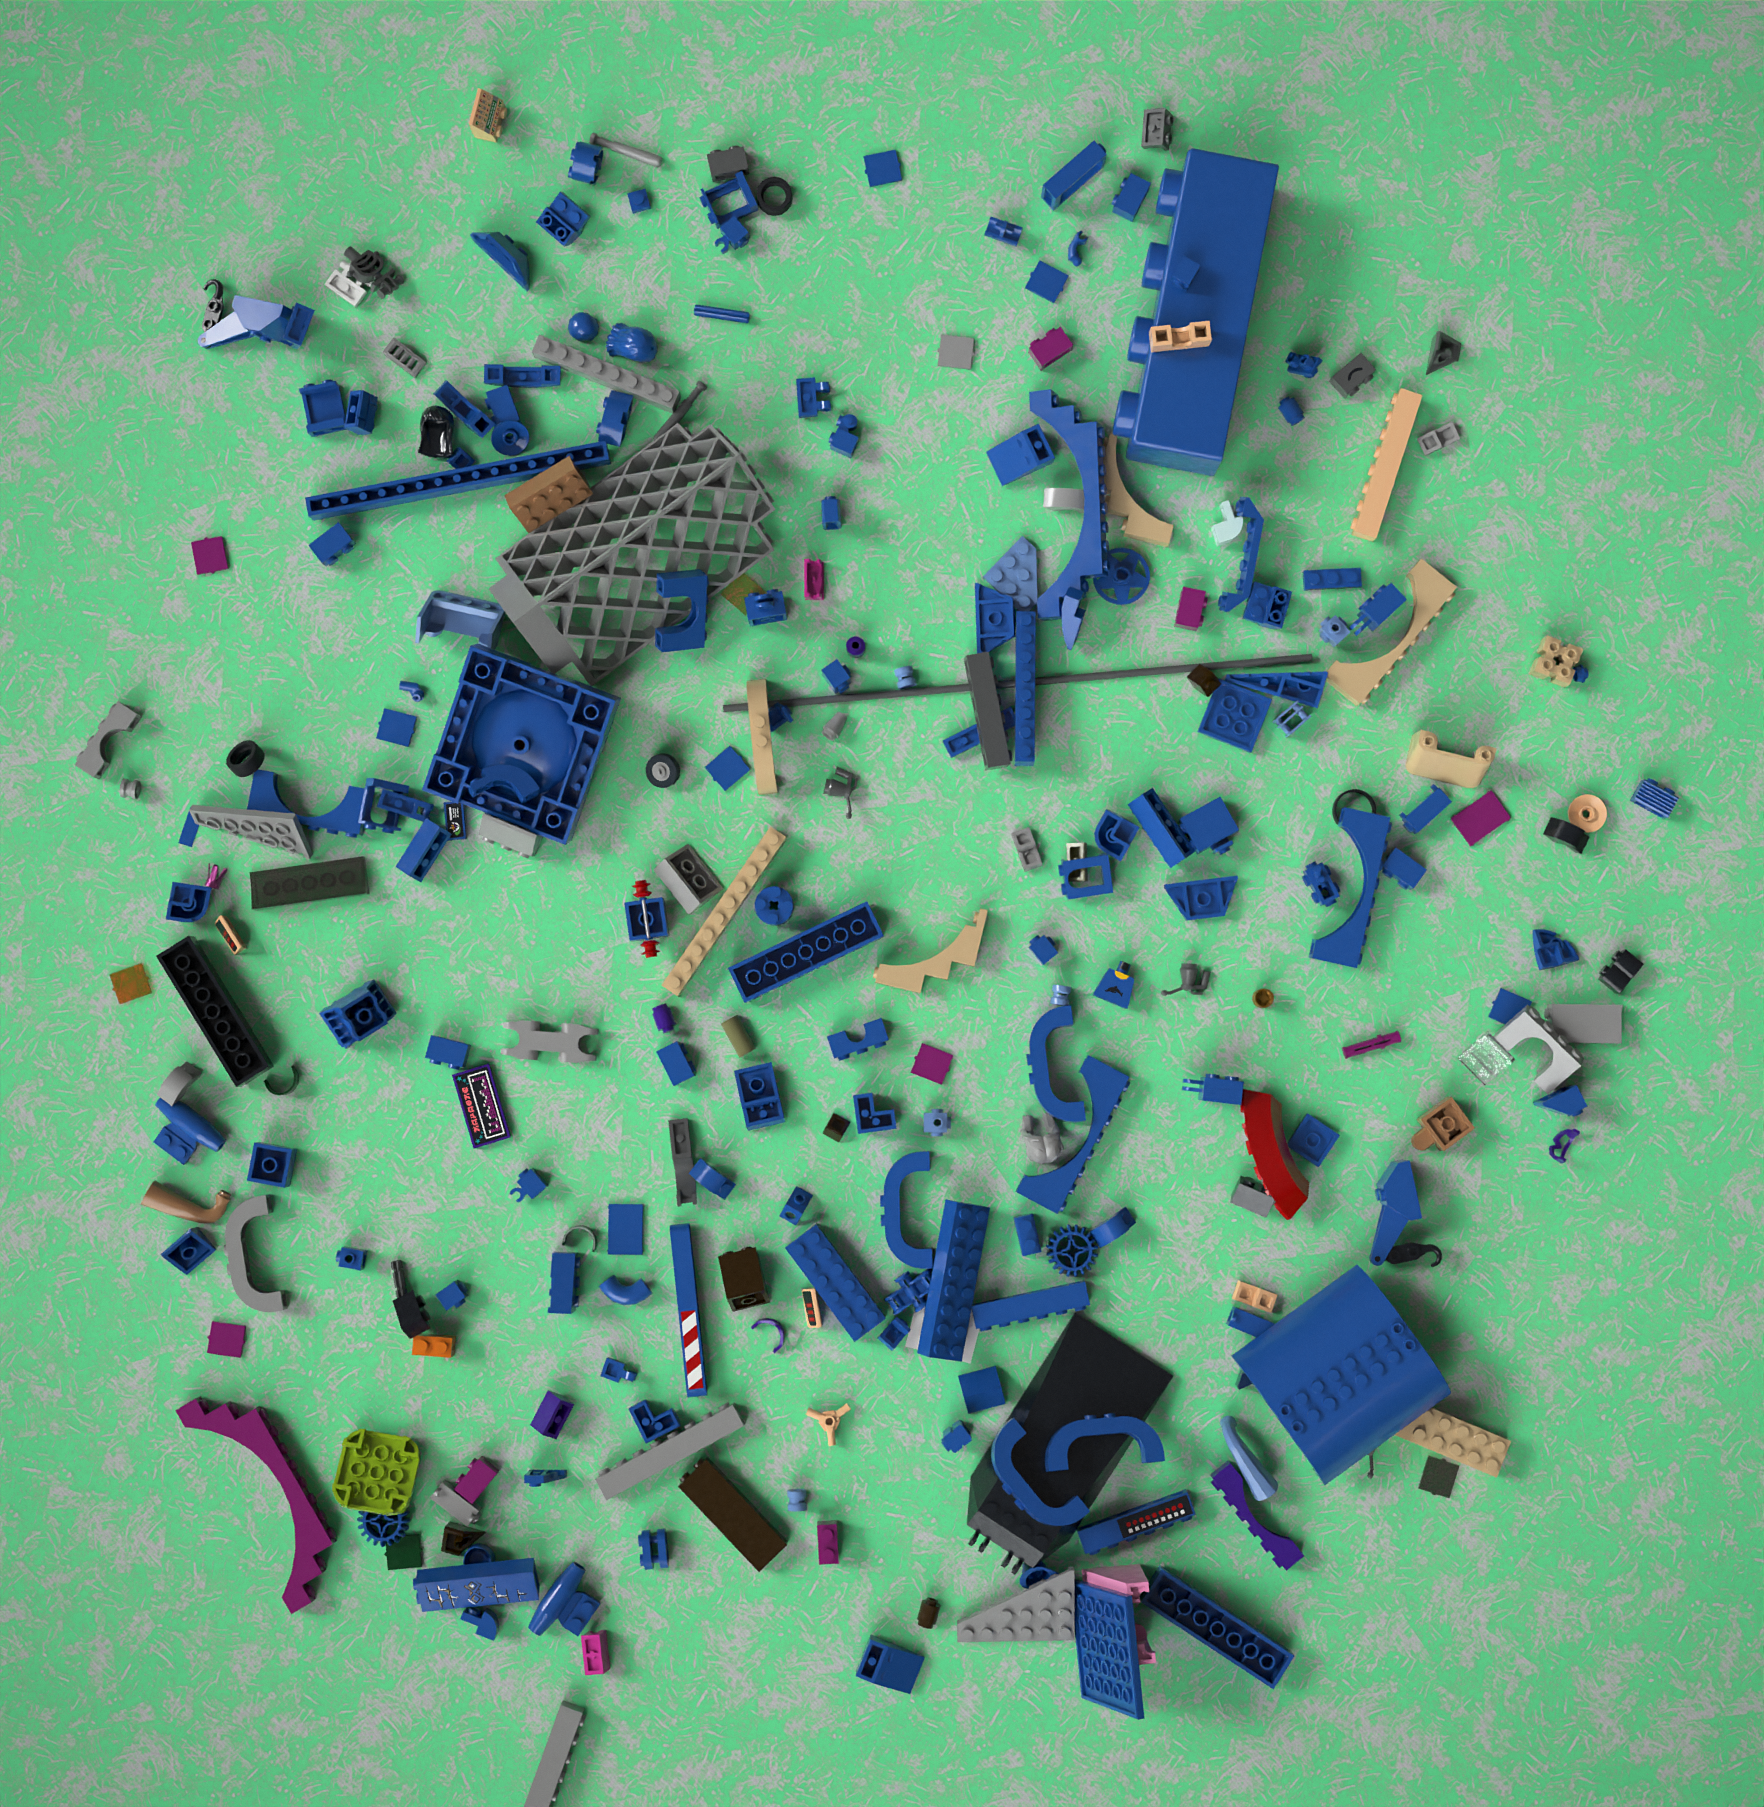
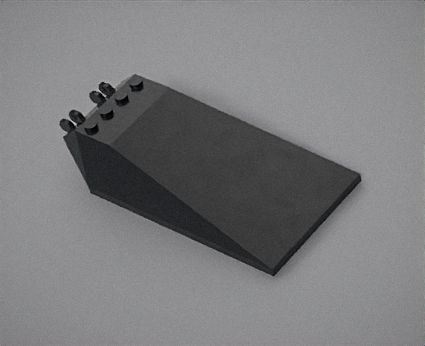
(1079, 1377)

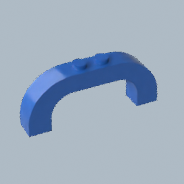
(1060, 1110)
(890, 1201)
(1144, 1434)
(1016, 1485)

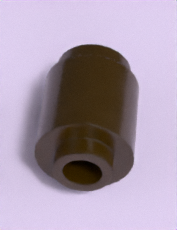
(928, 1613)

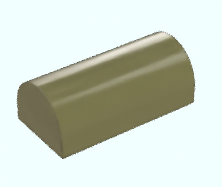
(1076, 851)
(738, 1036)

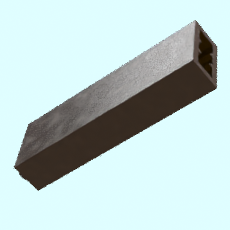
(732, 1513)

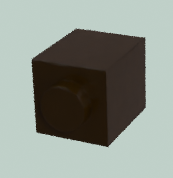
(1203, 680)

